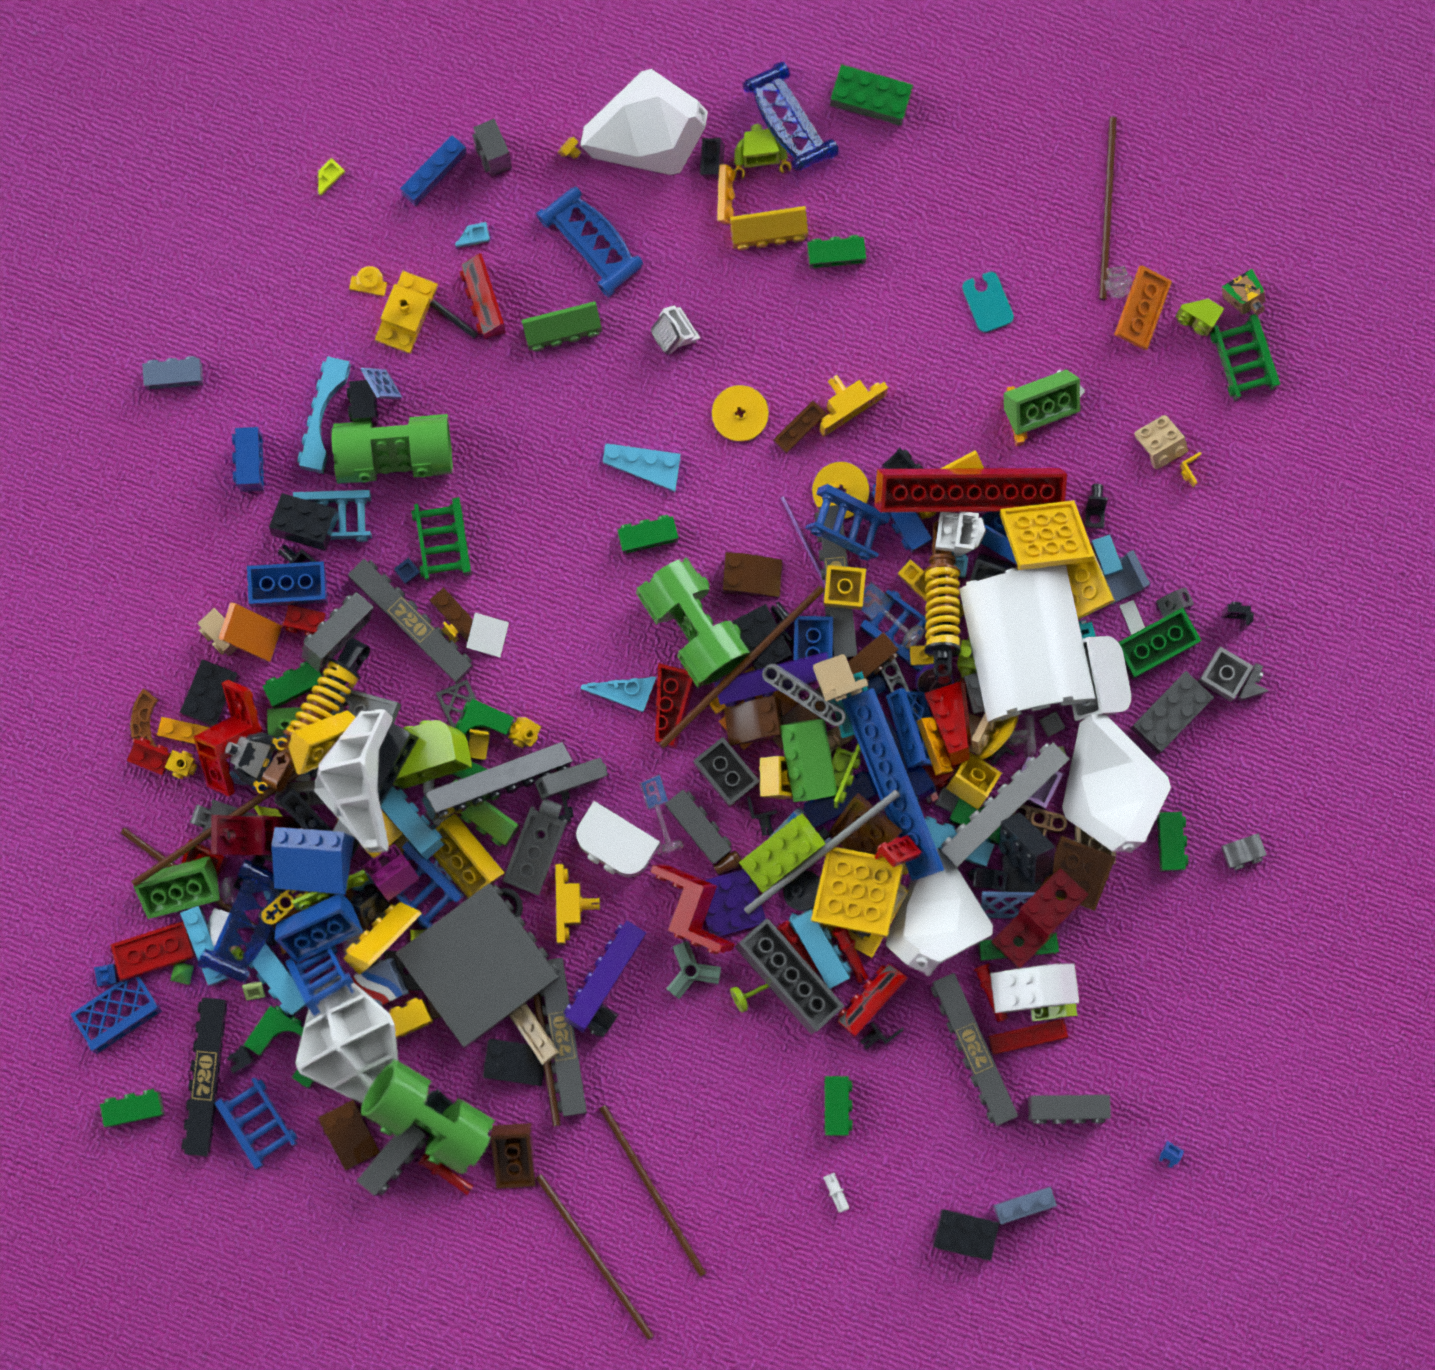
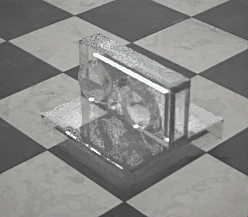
(1025, 736)

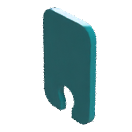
(988, 307)

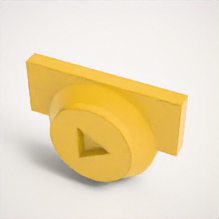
(369, 281)

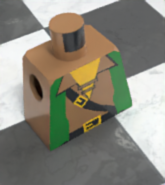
(1245, 293)

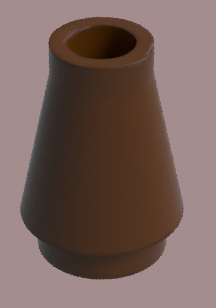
(728, 863)

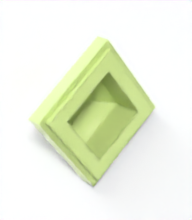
(253, 990)

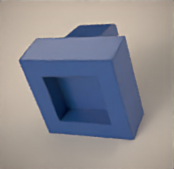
(105, 975)
(1171, 1153)

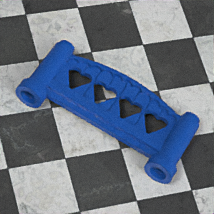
(612, 273)

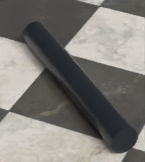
(454, 319)

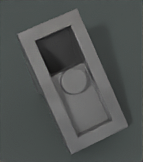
(1251, 689)

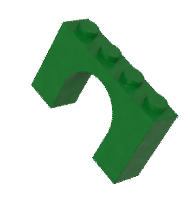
(482, 715)
(268, 1028)

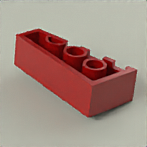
(672, 700)
(948, 712)

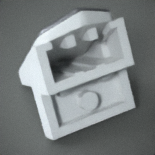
(673, 330)
(959, 532)

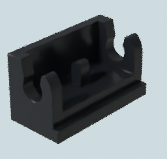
(711, 157)
(243, 1060)

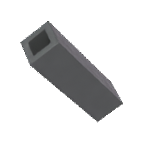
(571, 778)

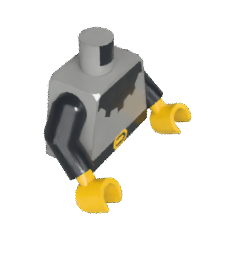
(252, 756)

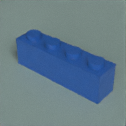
(433, 170)
(909, 527)

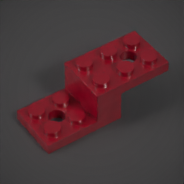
(248, 834)
(1039, 918)

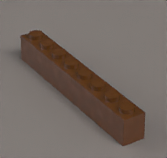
(866, 661)

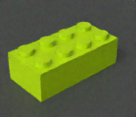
(782, 852)

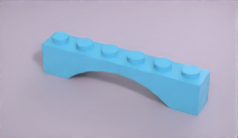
(334, 377)

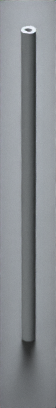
(822, 851)

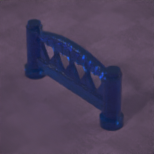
(774, 81)
(221, 958)

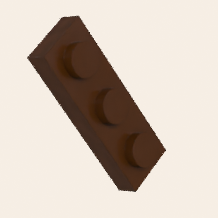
(799, 427)
(453, 612)

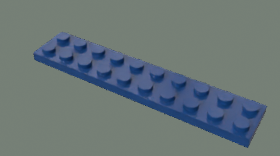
(890, 774)

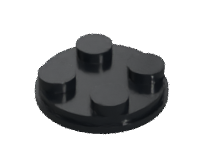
(802, 891)

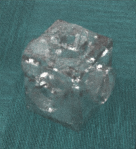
(1117, 282)

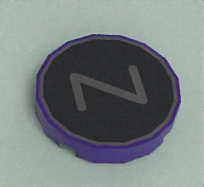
(926, 681)

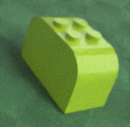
(436, 754)

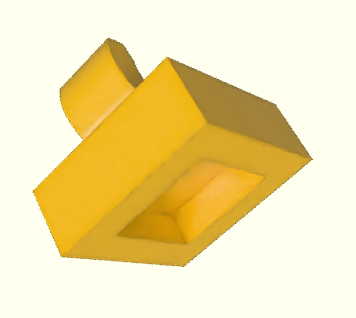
(569, 148)

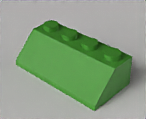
(562, 326)
(1042, 401)
(808, 760)
(491, 821)
(179, 888)

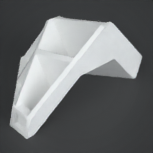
(647, 126)
(350, 777)
(1112, 786)
(937, 920)
(347, 1042)

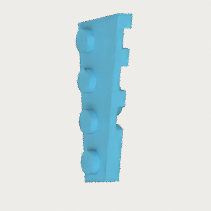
(652, 465)

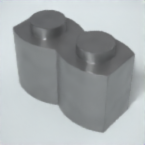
(1244, 851)

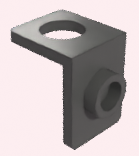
(1174, 601)

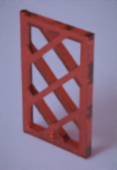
(966, 711)

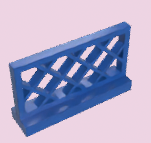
(905, 720)
(120, 1028)

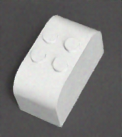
(1107, 676)
(615, 842)
(1034, 988)

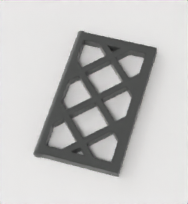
(446, 708)

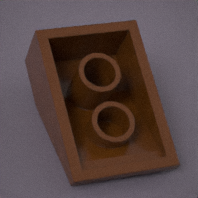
(752, 575)
(754, 721)
(349, 1134)
(513, 1155)

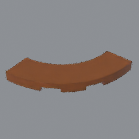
(142, 715)

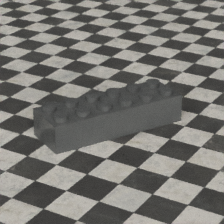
(789, 976)

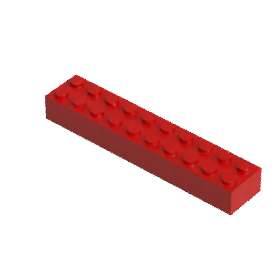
(967, 489)

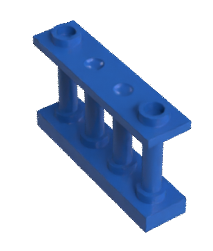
(861, 511)
(871, 627)
(438, 880)
(303, 980)
(247, 1140)

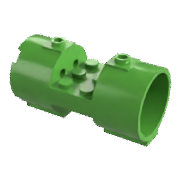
(366, 450)
(676, 595)
(398, 1101)

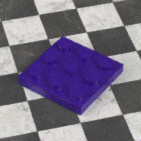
(727, 907)

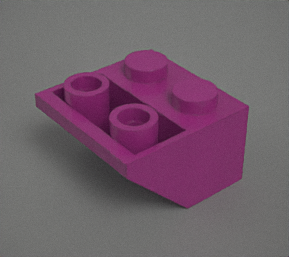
(391, 872)

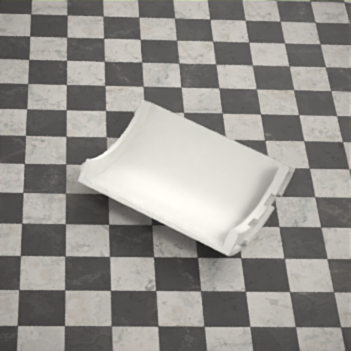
(1026, 641)

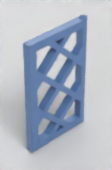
(376, 380)
(1000, 896)

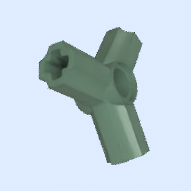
(682, 981)

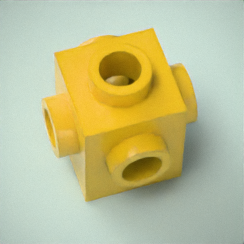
(524, 732)
(175, 761)

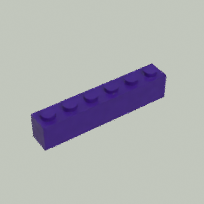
(752, 683)
(604, 976)

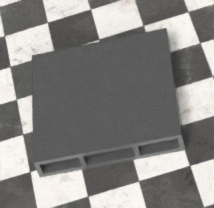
(478, 964)

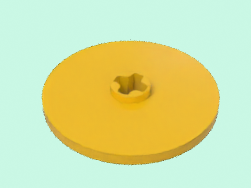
(733, 426)
(842, 474)
(998, 736)

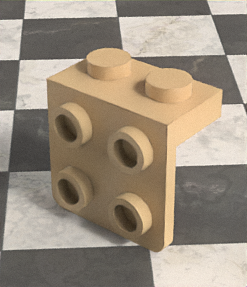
(1162, 441)
(837, 679)
(980, 731)

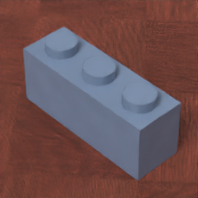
(172, 373)
(1024, 1205)

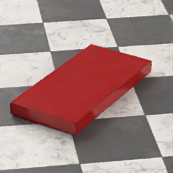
(152, 951)

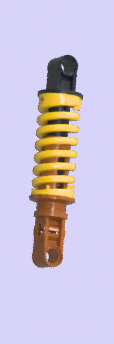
(942, 610)
(319, 706)

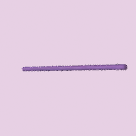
(802, 537)

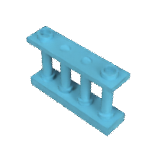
(342, 498)

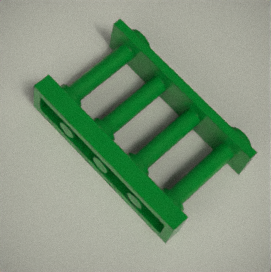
(1264, 360)
(459, 546)

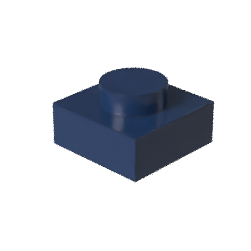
(407, 571)

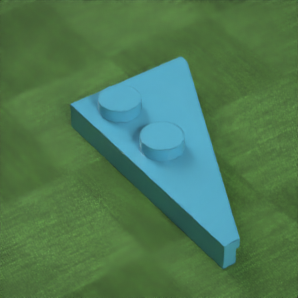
(630, 693)

